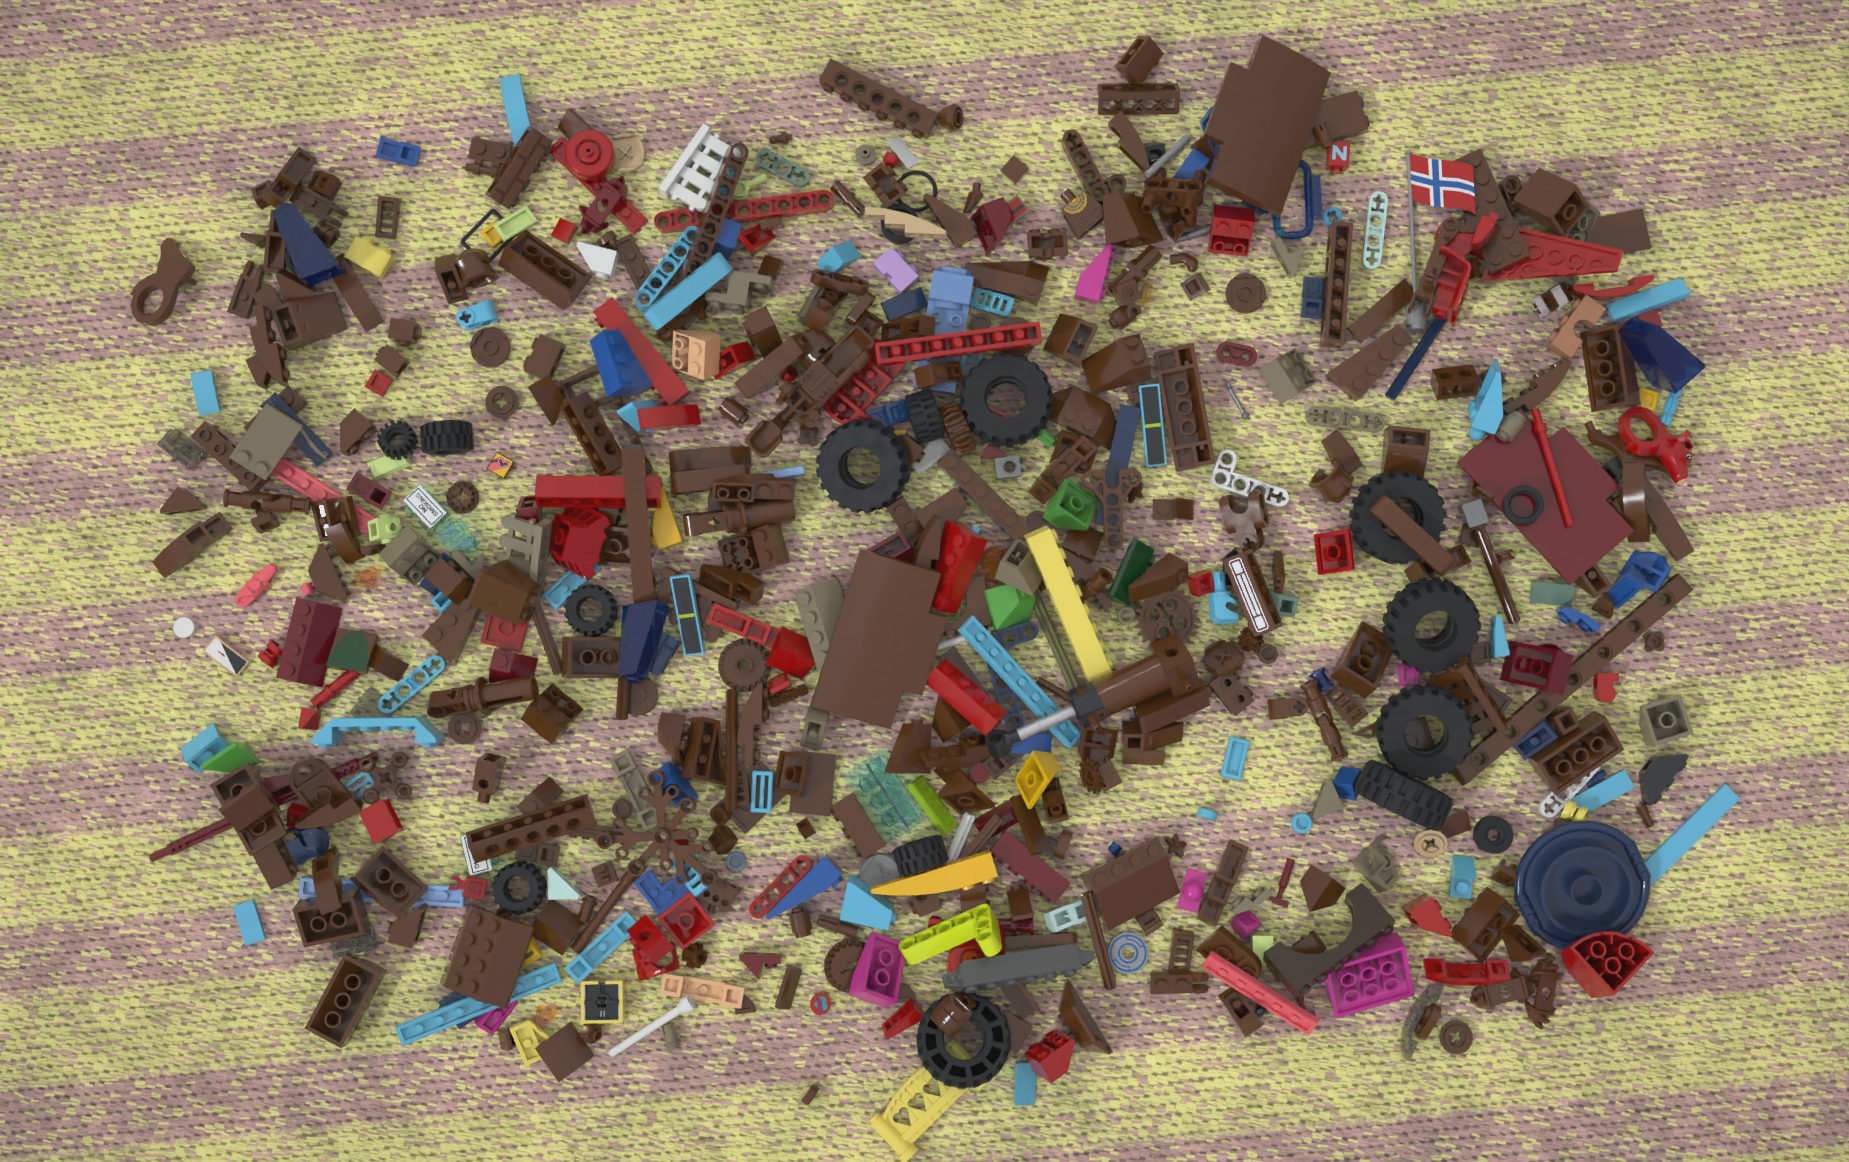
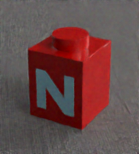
(1337, 157)

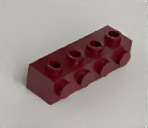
(1032, 868)

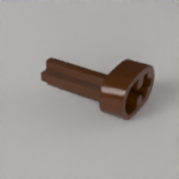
(1060, 847)

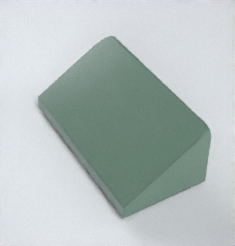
(1551, 593)

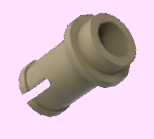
(670, 1036)

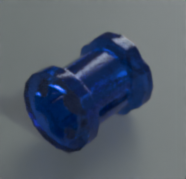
(1323, 680)

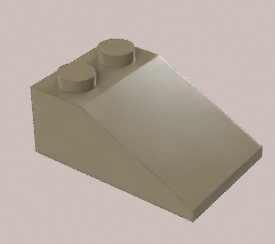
(266, 441)

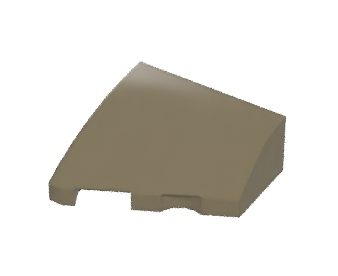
(1381, 871)

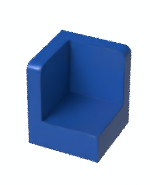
(1345, 782)

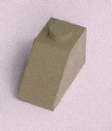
(814, 728)

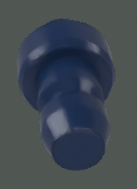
(1598, 776)

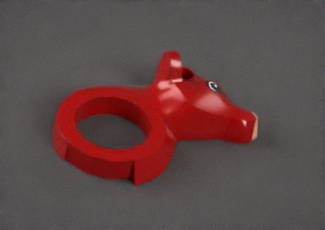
(1671, 450)

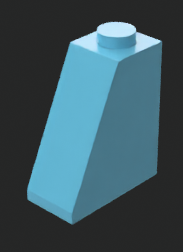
(866, 908)

